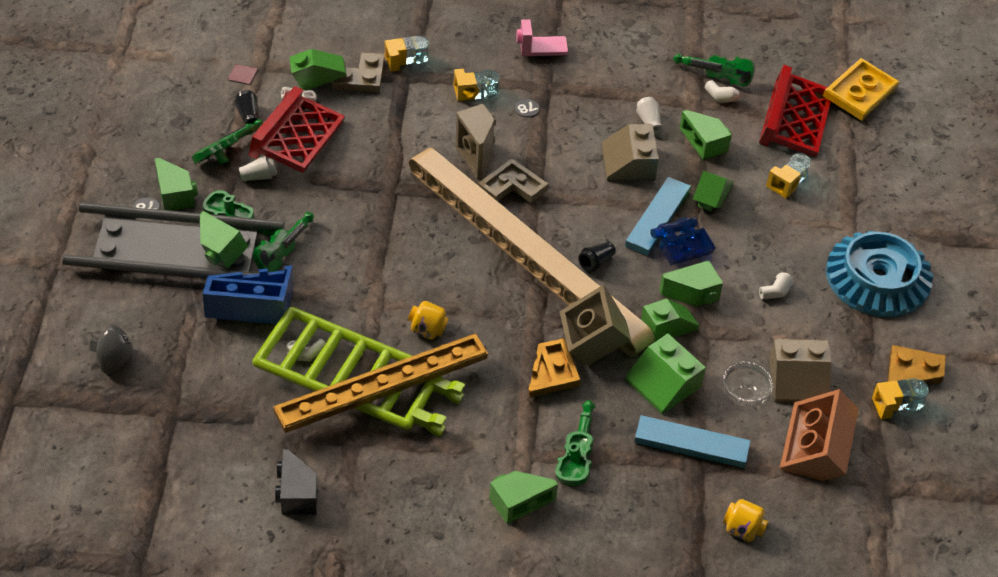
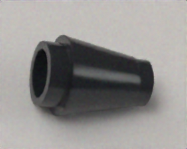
(247, 106)
(595, 256)

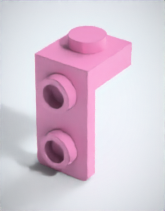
(539, 45)

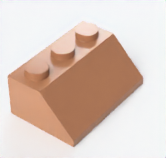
(820, 436)

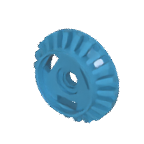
(856, 284)

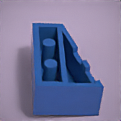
(249, 297)

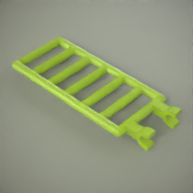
(416, 415)

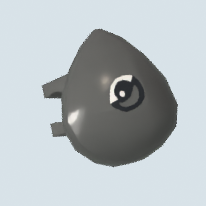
(112, 349)

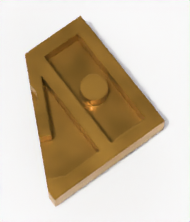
(915, 364)
(553, 369)

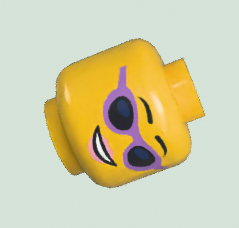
(428, 320)
(745, 520)

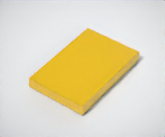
(861, 89)

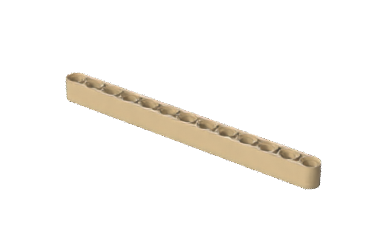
(517, 239)

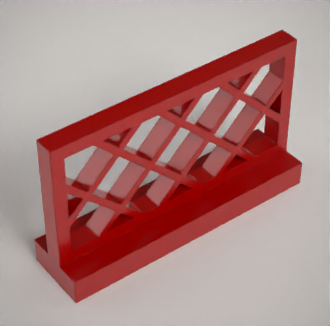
(780, 106)
(280, 122)

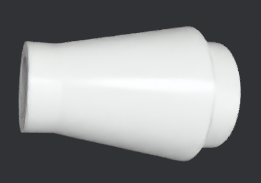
(649, 112)
(260, 169)

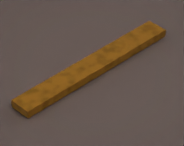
(379, 383)

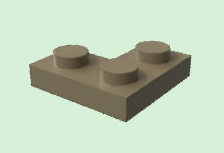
(366, 77)
(516, 178)

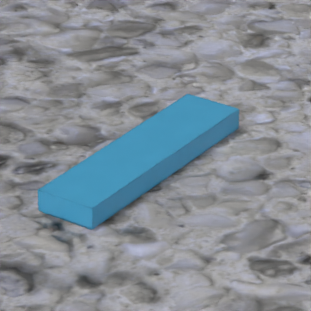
(659, 211)
(692, 441)

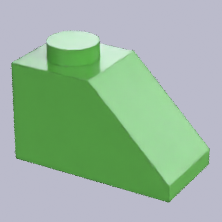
(316, 68)
(705, 134)
(175, 186)
(712, 190)
(220, 241)
(692, 284)
(668, 318)
(521, 494)

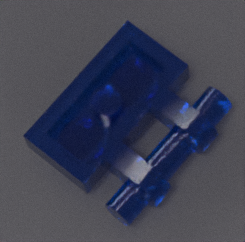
(685, 246)

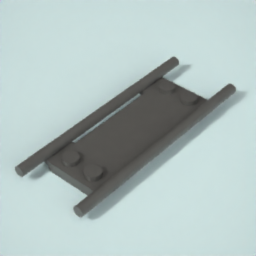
(163, 247)

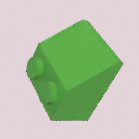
(666, 374)

